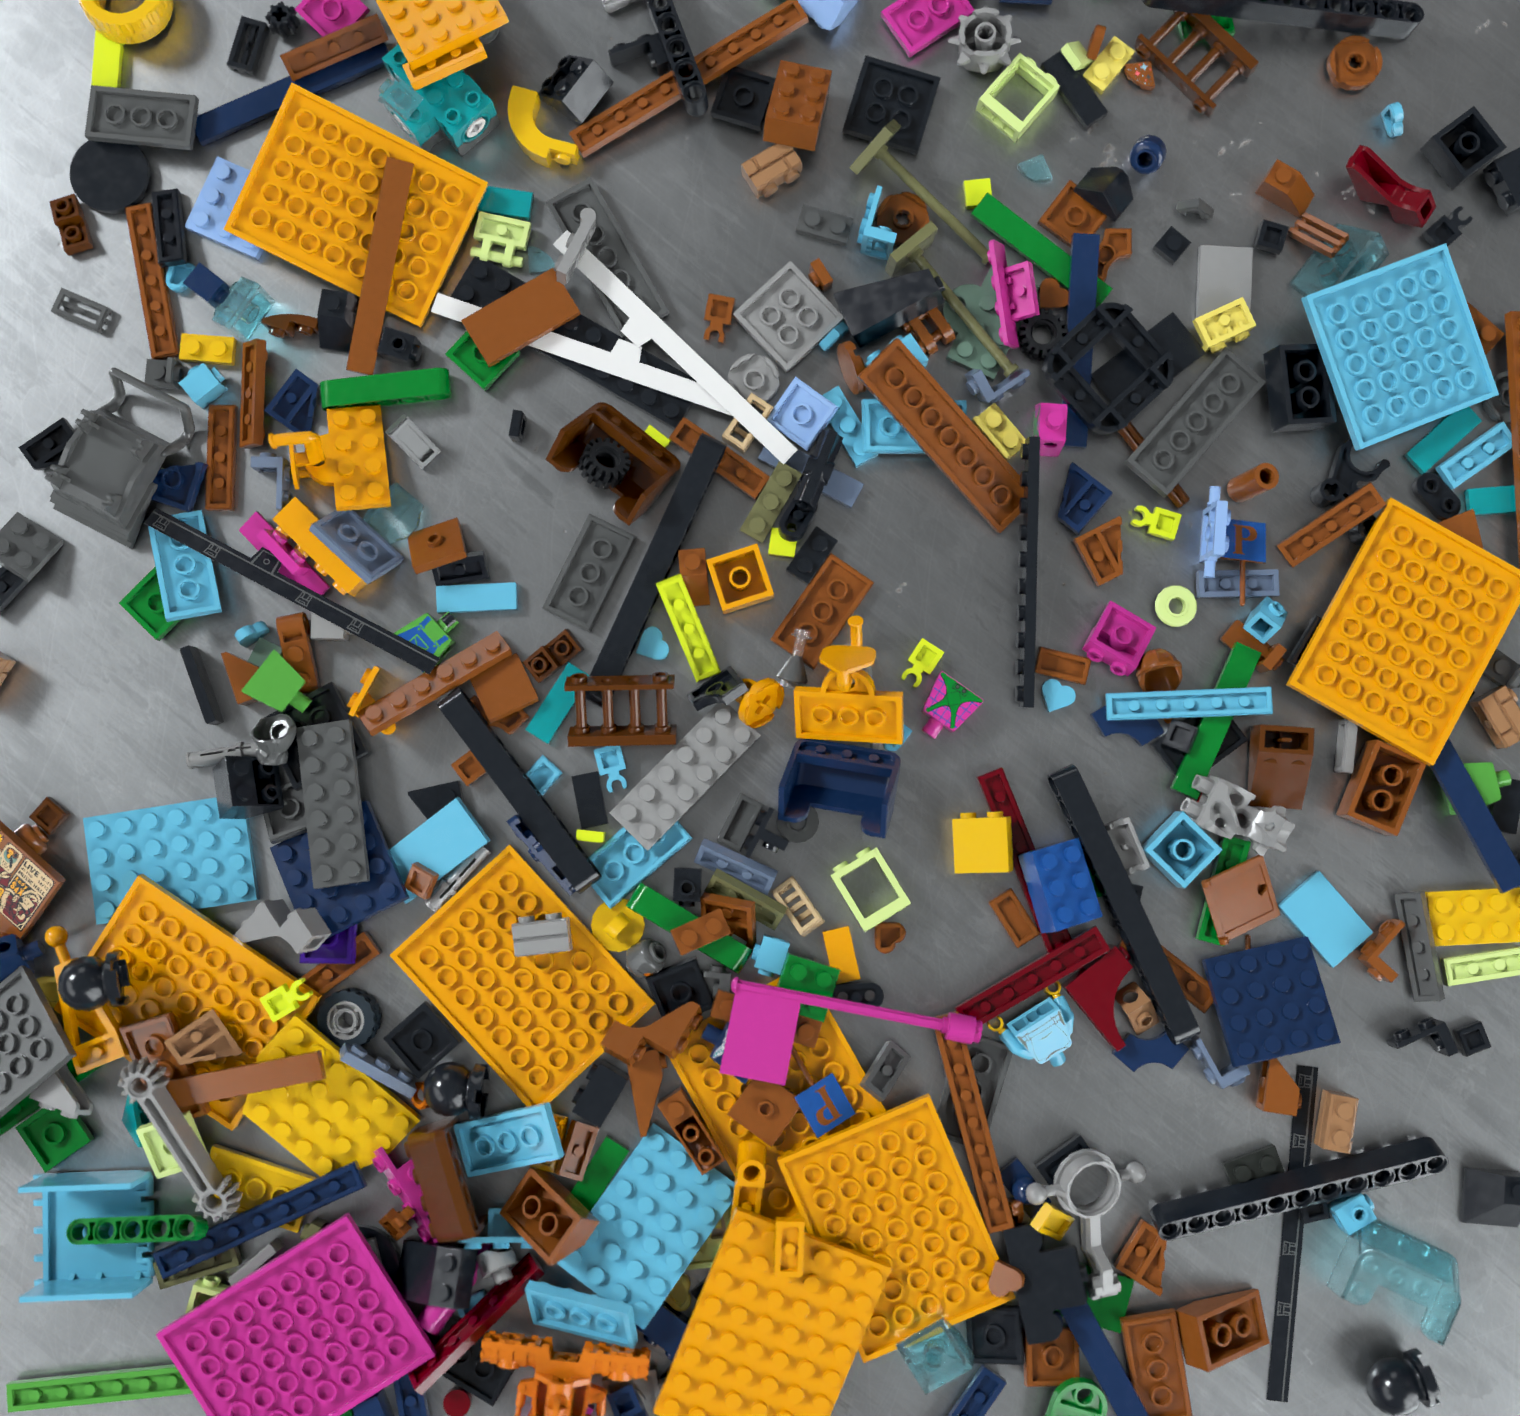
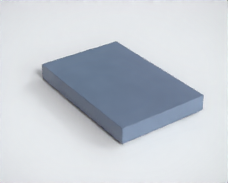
(356, 544)

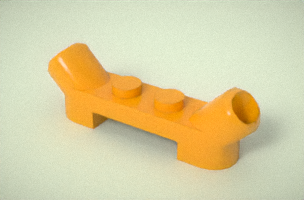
(749, 1176)

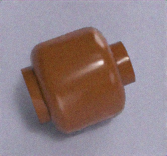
(33, 837)

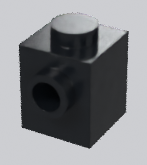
(399, 347)
(687, 886)

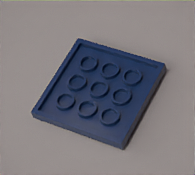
(344, 904)
(1270, 1001)

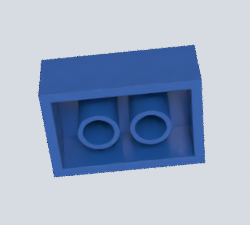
(1060, 886)

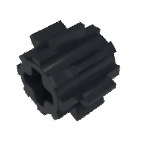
(282, 20)

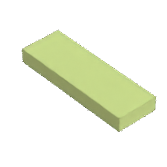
(1481, 966)

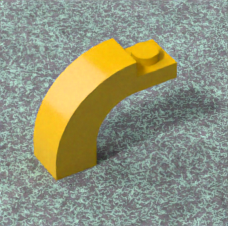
(522, 115)

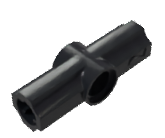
(818, 470)

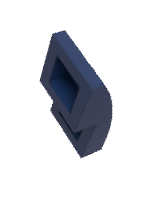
(626, 1402)

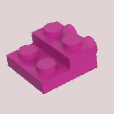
(1119, 639)

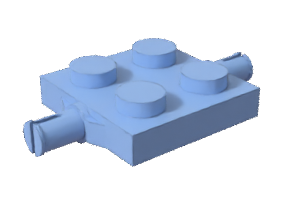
(1213, 534)

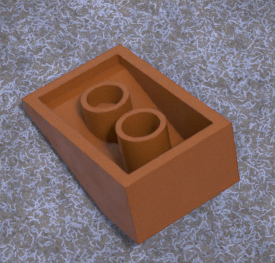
(1221, 1329)

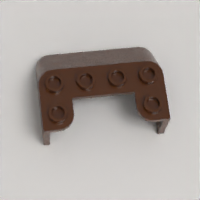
(650, 466)
(443, 1182)

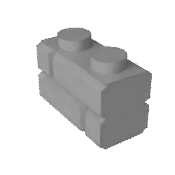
(541, 936)

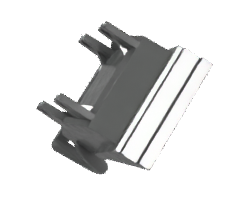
(112, 465)

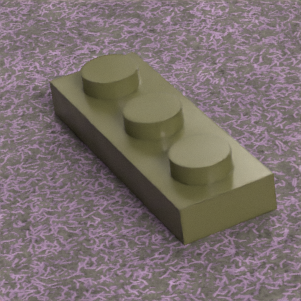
(771, 502)
(767, 909)
(220, 1262)

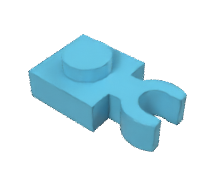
(611, 762)

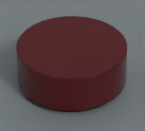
(457, 1401)

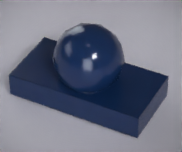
(1016, 1180)

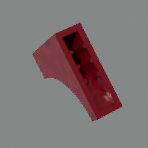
(1095, 990)

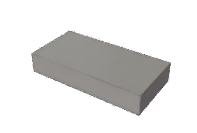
(1345, 747)
(256, 1261)

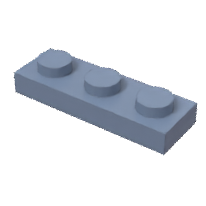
(1227, 584)
(738, 866)
(378, 1069)

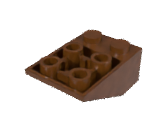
(1279, 765)

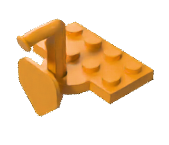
(345, 458)
(849, 709)

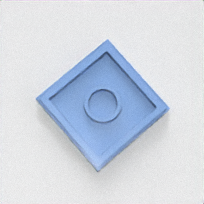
(802, 414)

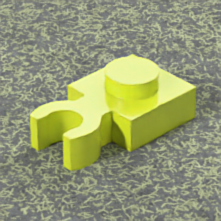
(1161, 522)
(923, 659)
(284, 1000)

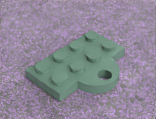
(967, 349)

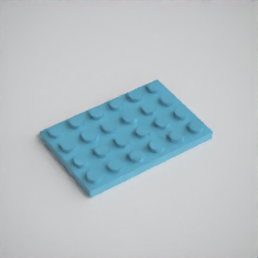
(176, 846)
(650, 1225)

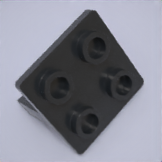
(771, 841)

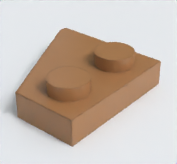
(203, 1040)

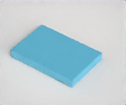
(1325, 919)

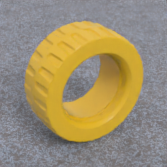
(131, 26)

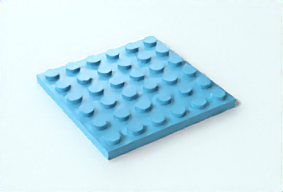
(1400, 346)

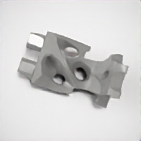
(1259, 825)

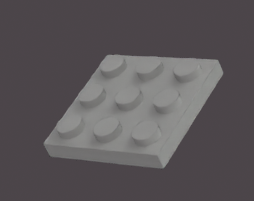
(788, 316)

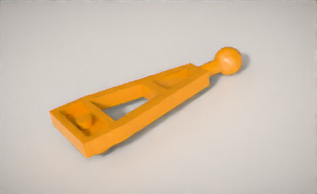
(98, 1050)

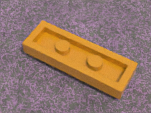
(446, 64)

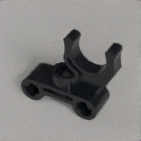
(1343, 482)

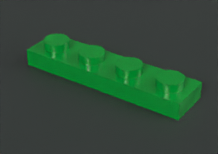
(1233, 853)

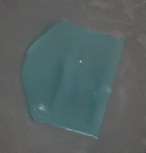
(400, 519)

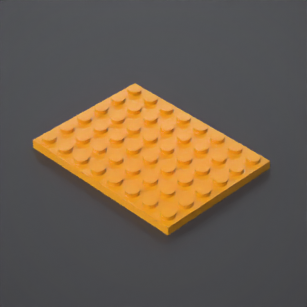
(319, 196)
(1409, 632)
(189, 967)
(524, 1015)
(717, 1092)
(902, 1199)
(767, 1339)

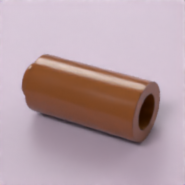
(1253, 482)

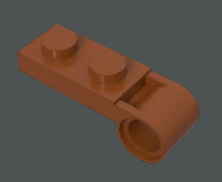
(296, 648)

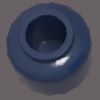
(1147, 154)

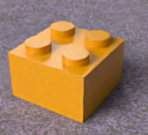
(740, 579)

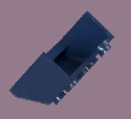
(840, 780)

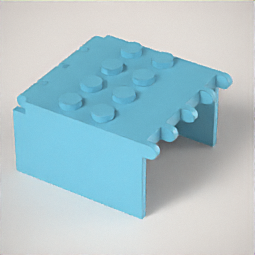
(90, 1270)

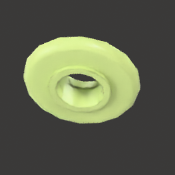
(1188, 602)

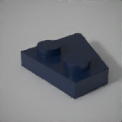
(295, 403)
(1081, 499)

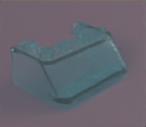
(1404, 1266)

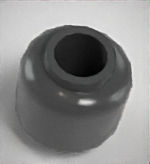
(645, 958)

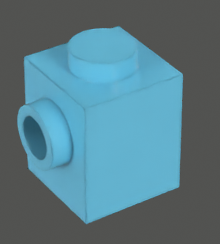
(203, 384)
(1265, 619)
(770, 955)
(1352, 1212)

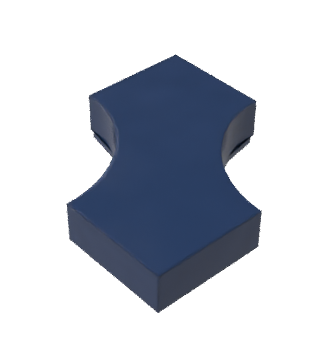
(1139, 730)
(1152, 1050)

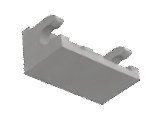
(1127, 845)

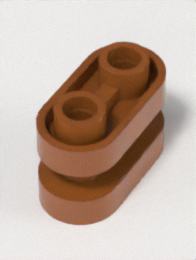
(927, 341)

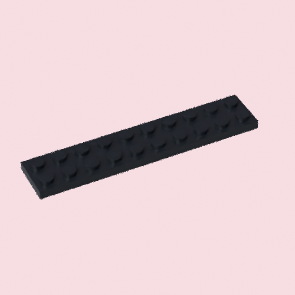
(487, 282)

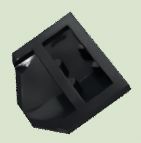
(1106, 190)

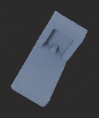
(980, 387)
(271, 464)
(1223, 1077)

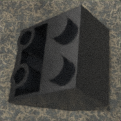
(575, 87)
(246, 787)

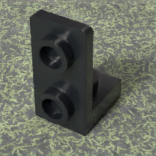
(644, 45)
(1439, 1038)

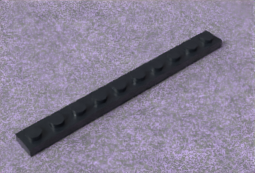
(1028, 562)

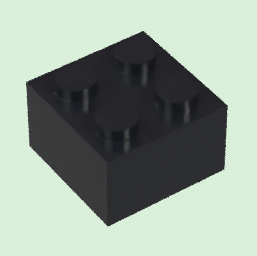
(1463, 147)

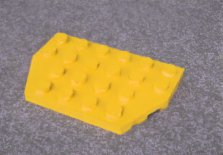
(329, 1118)

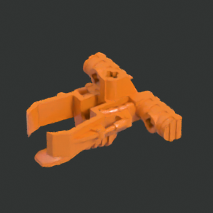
(563, 1379)

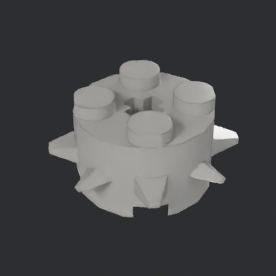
(984, 40)

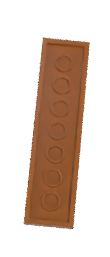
(945, 433)

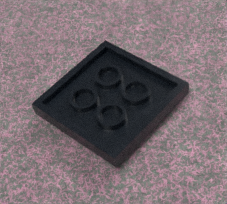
(890, 93)
(325, 707)

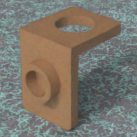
(1140, 1012)

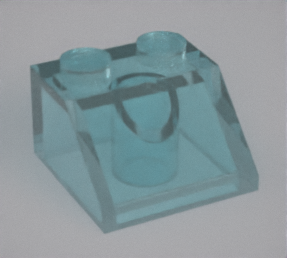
(243, 309)
(936, 1355)

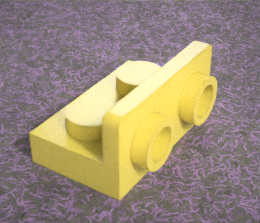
(1224, 325)
(999, 431)

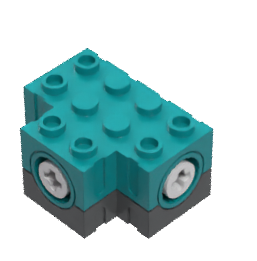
(450, 109)

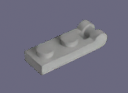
(576, 246)

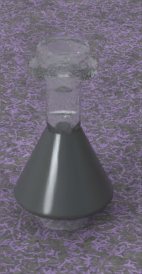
(793, 671)

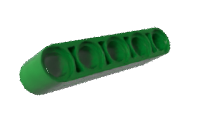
(386, 389)
(671, 915)
(125, 1229)

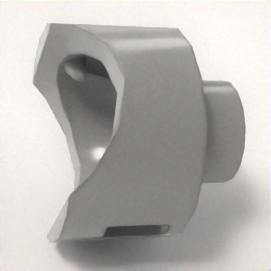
(497, 1264)

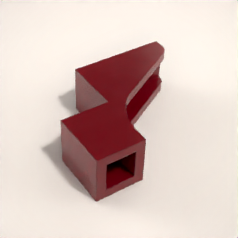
(1381, 185)

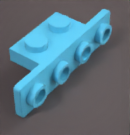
(499, 1233)

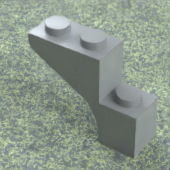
(300, 928)
(63, 1093)

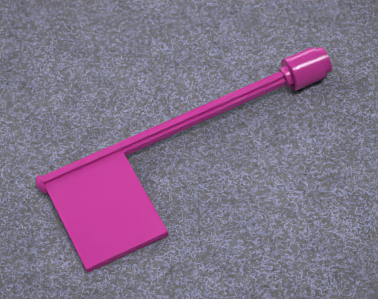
(766, 1021)

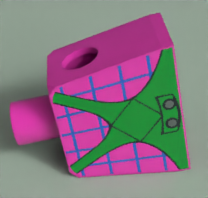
(1050, 426)
(948, 705)

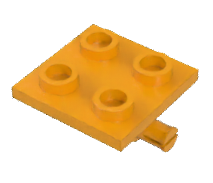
(363, 699)

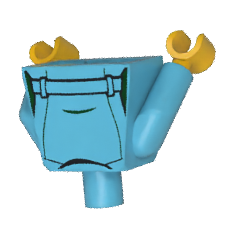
(1040, 1031)

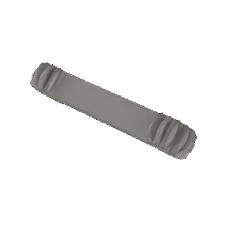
(180, 1139)

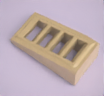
(733, 426)
(810, 926)

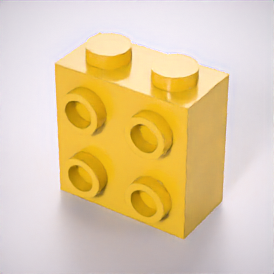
(982, 843)

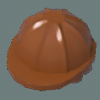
(1159, 672)

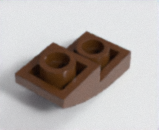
(71, 223)
(288, 324)
(553, 655)

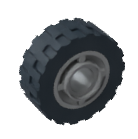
(364, 1013)

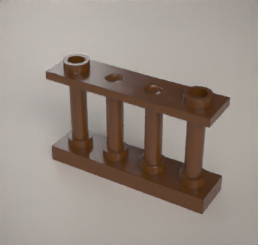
(1221, 46)
(609, 733)

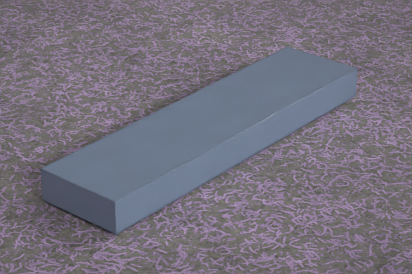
(840, 486)

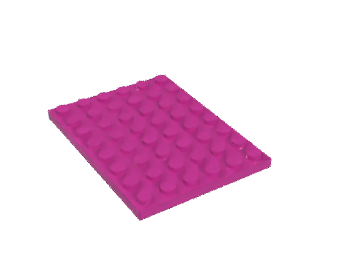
(300, 1333)

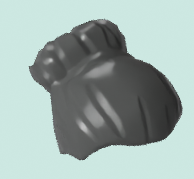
(273, 738)

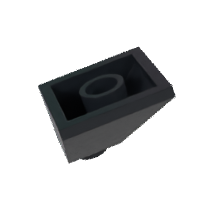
(336, 320)
(1491, 1197)

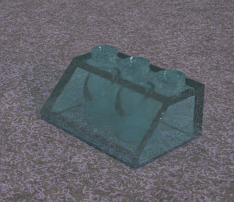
(1360, 255)

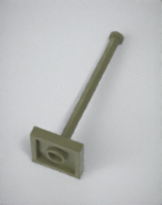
(878, 150)
(912, 251)

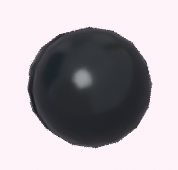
(92, 982)
(456, 1089)
(1401, 1385)

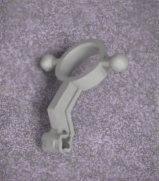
(1102, 1279)

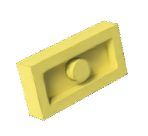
(1108, 65)

